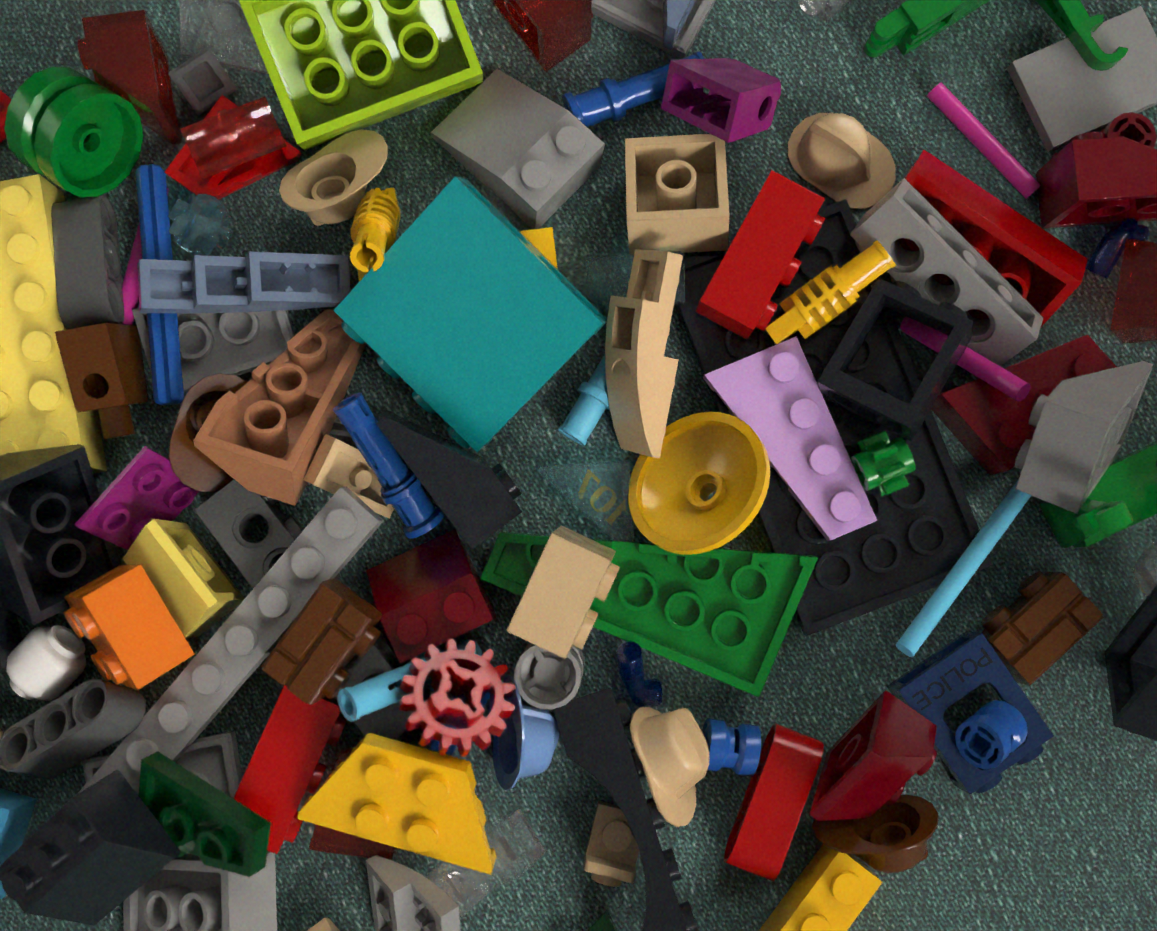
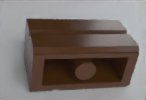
(1039, 624)
(323, 642)

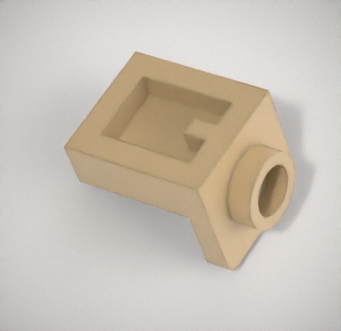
(611, 847)

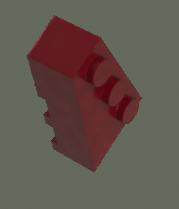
(995, 424)

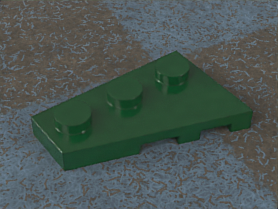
(203, 817)

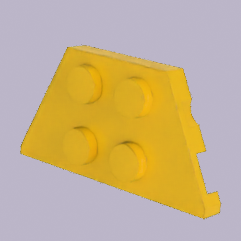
(406, 801)

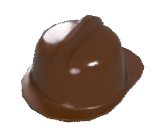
(186, 460)
(888, 840)

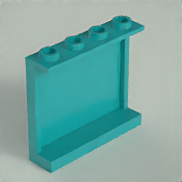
(468, 314)

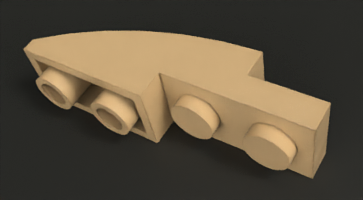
(635, 365)

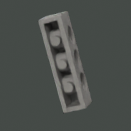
(943, 250)

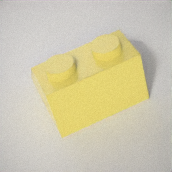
(184, 575)

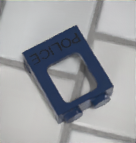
(949, 677)

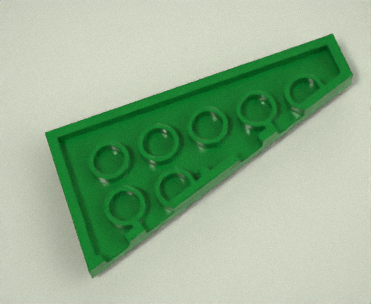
(703, 610)

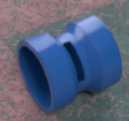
(991, 734)
(733, 746)

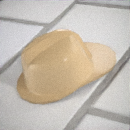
(841, 159)
(335, 177)
(672, 758)

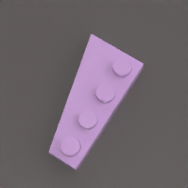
(787, 411)

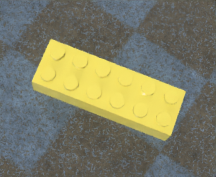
(33, 382)

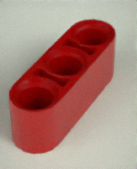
(773, 802)

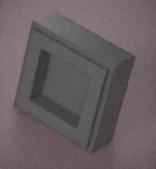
(202, 80)

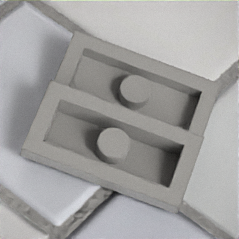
(408, 899)

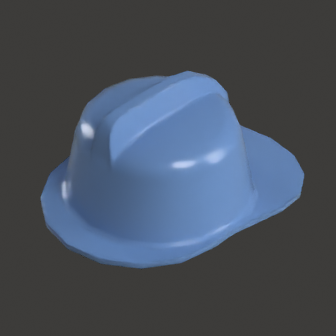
(525, 743)

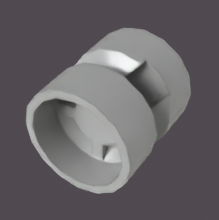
(547, 678)

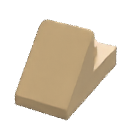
(344, 466)

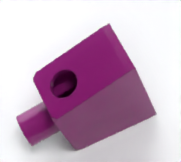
(738, 99)

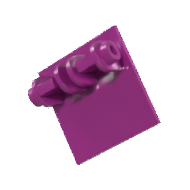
(138, 495)

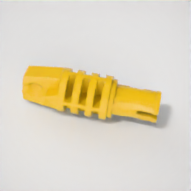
(374, 228)
(829, 294)

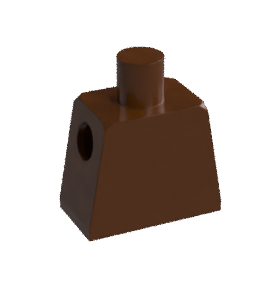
(105, 373)

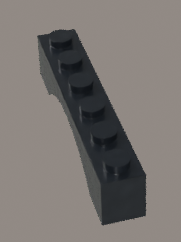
(597, 742)

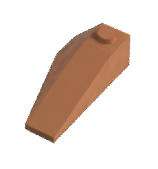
(280, 416)

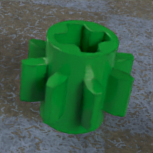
(883, 463)

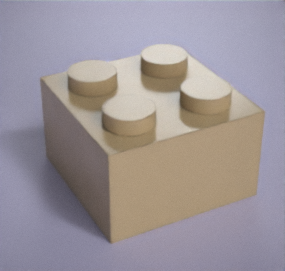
(677, 193)
(561, 591)

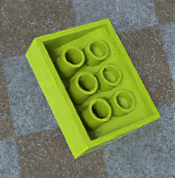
(359, 59)

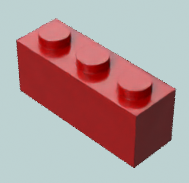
(762, 256)
(288, 763)

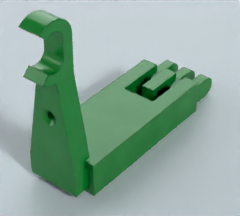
(923, 19)
(1118, 501)

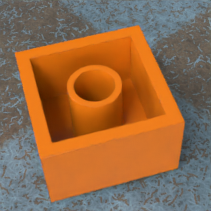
(127, 627)

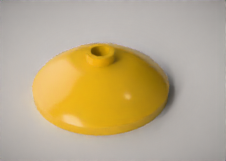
(697, 458)

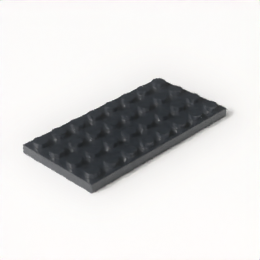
(918, 527)

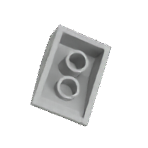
(521, 146)
(1079, 434)
(203, 898)

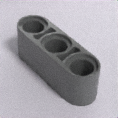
(87, 262)
(71, 729)

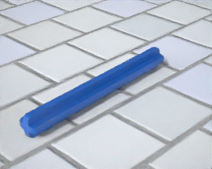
(157, 245)

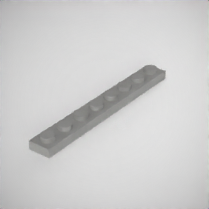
(246, 636)

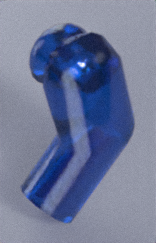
(1113, 244)
(631, 670)

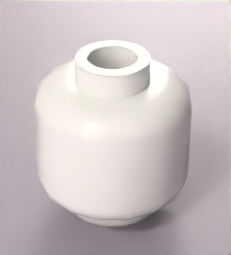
(46, 663)

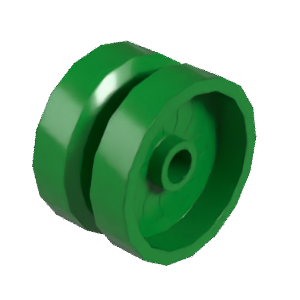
(73, 131)

